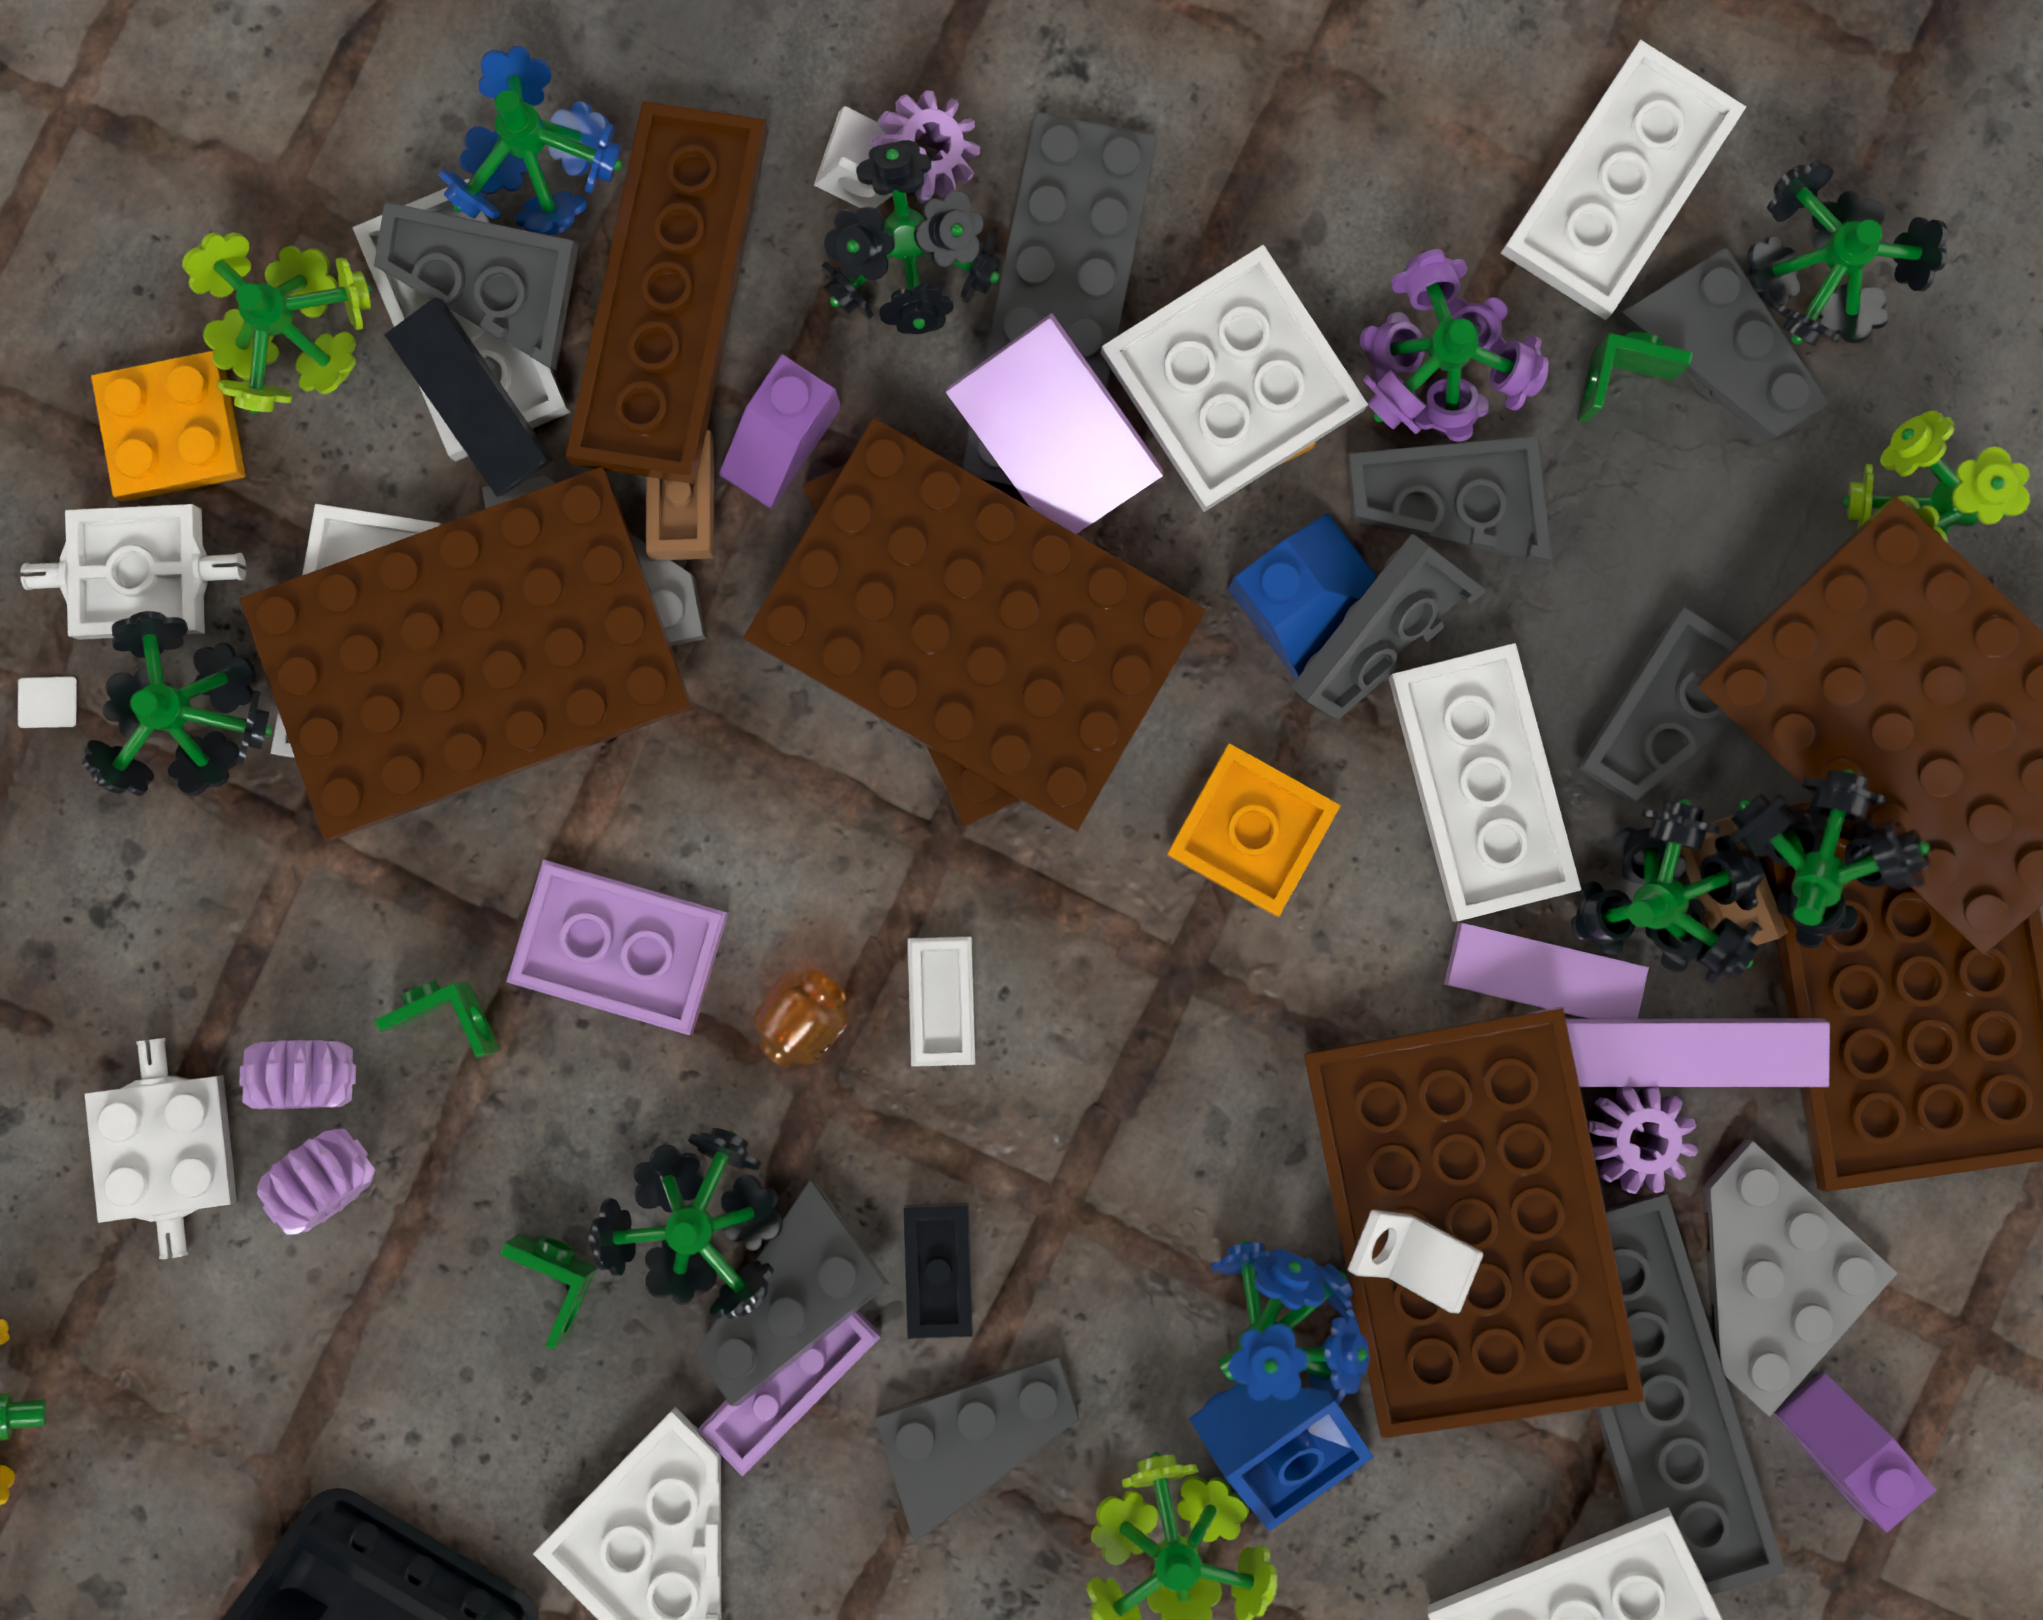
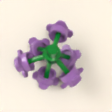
(1463, 334)

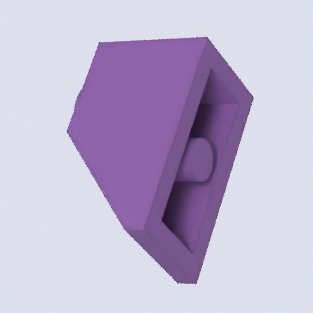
(779, 431)
(1854, 1452)

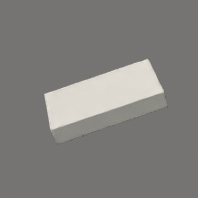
(941, 1001)

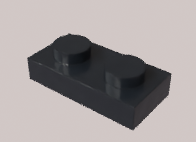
(938, 1270)

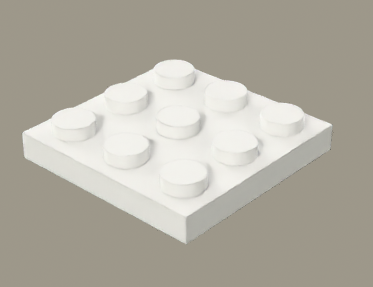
(1233, 378)

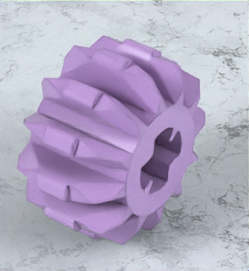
(940, 132)
(297, 1075)
(1635, 1162)
(315, 1181)

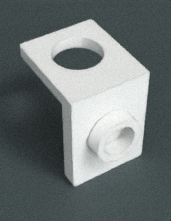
(845, 150)
(1418, 1258)

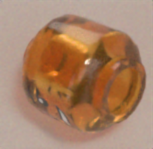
(801, 1017)

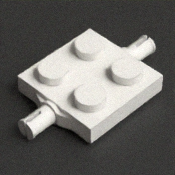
(132, 564)
(160, 1148)

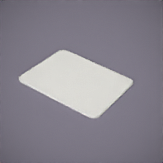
(47, 702)

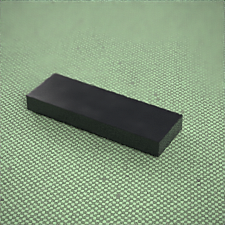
(468, 396)

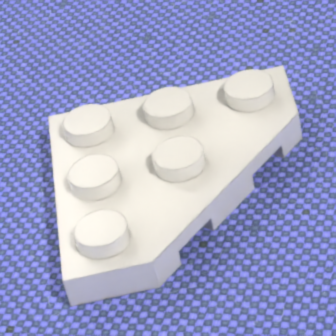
(647, 1532)

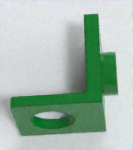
(1635, 353)
(430, 998)
(556, 1261)

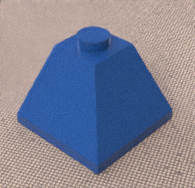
(1303, 590)
(1278, 1449)

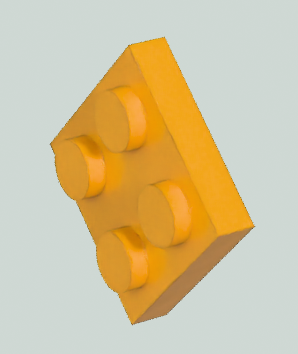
(167, 427)
(1253, 830)

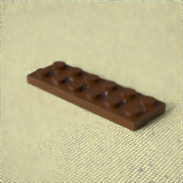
(667, 293)

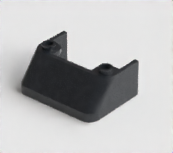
(366, 1564)

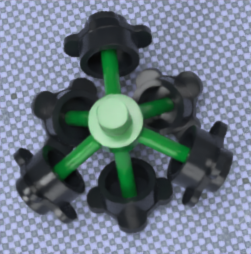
(1793, 840)
(1667, 907)

